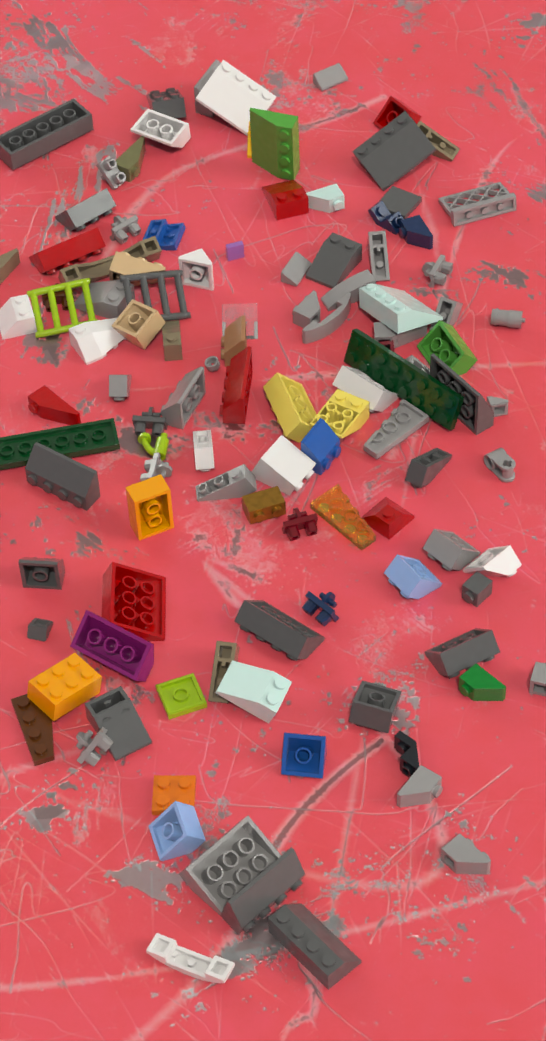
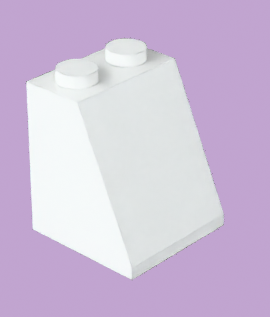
(284, 467)

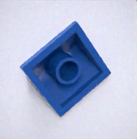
(303, 755)

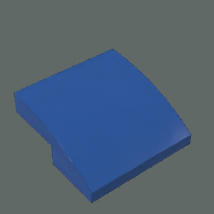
(166, 234)

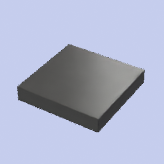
(401, 201)

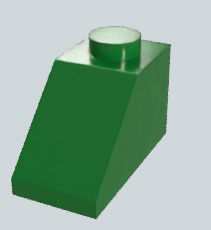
(481, 685)

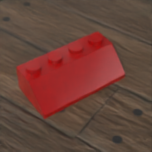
(67, 251)
(237, 388)

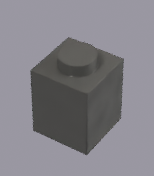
(477, 589)

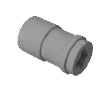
(507, 318)

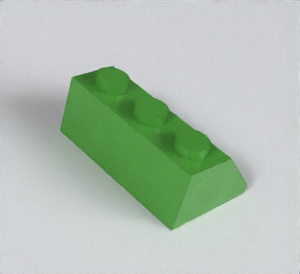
(447, 346)

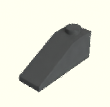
(426, 467)

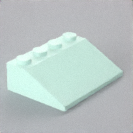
(395, 308)

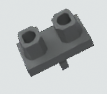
(150, 421)

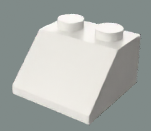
(17, 317)

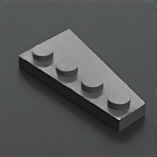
(396, 428)

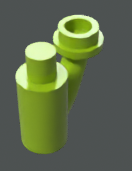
(160, 447)

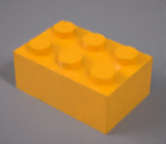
(150, 507)
(64, 686)

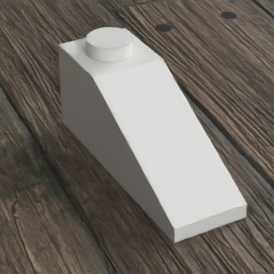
(203, 450)

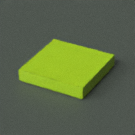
(181, 696)

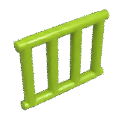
(58, 329)

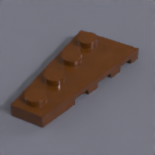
(36, 729)

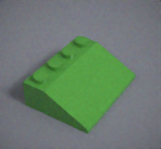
(275, 142)

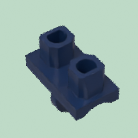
(314, 603)

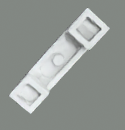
(189, 962)

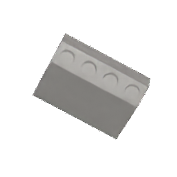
(230, 864)

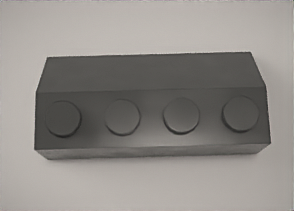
(62, 476)
(278, 629)
(264, 892)
(312, 943)

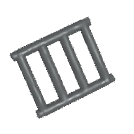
(143, 277)

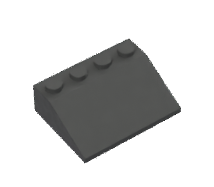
(394, 151)
(475, 411)

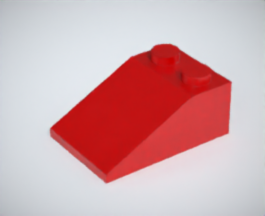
(286, 199)

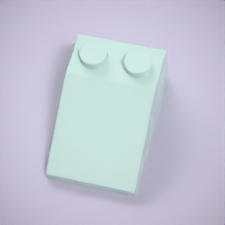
(254, 689)

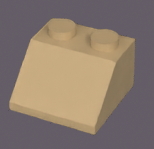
(139, 323)

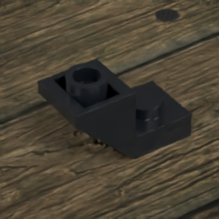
(408, 748)

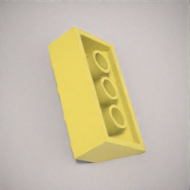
(290, 405)

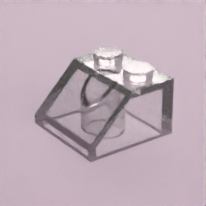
(232, 312)

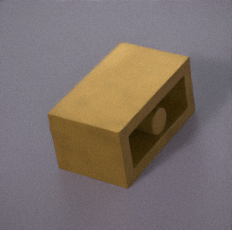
(263, 505)

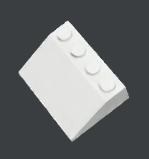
(232, 95)

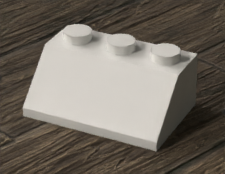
(162, 129)
(360, 385)

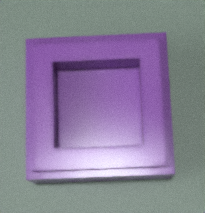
(234, 250)

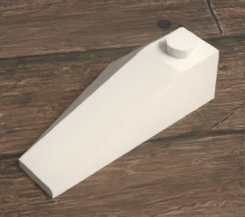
(94, 339)

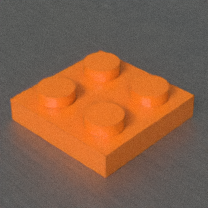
(171, 789)

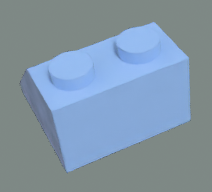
(411, 577)
(176, 831)

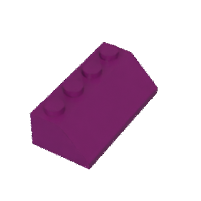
(114, 646)

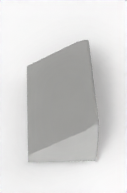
(329, 77)
(295, 269)

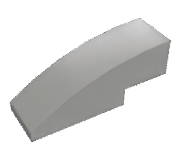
(349, 285)

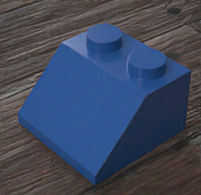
(321, 446)

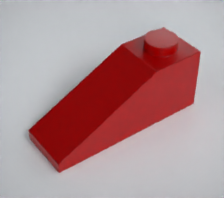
(52, 407)

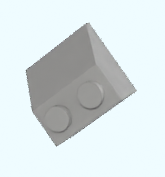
(450, 550)

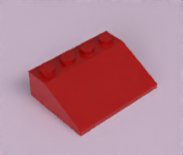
(135, 601)

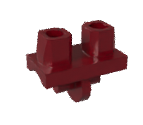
(299, 521)

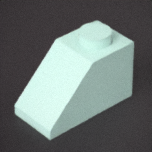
(326, 199)

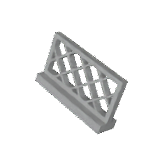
(478, 210)

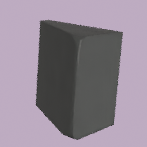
(39, 629)

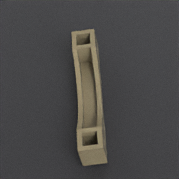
(98, 270)

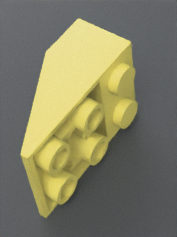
(344, 413)

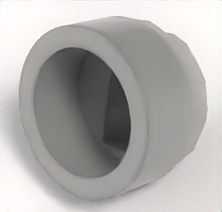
(212, 359)

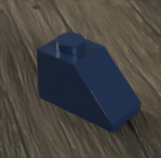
(416, 232)

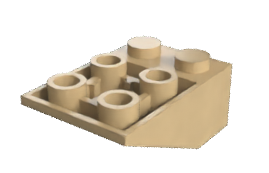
(125, 264)

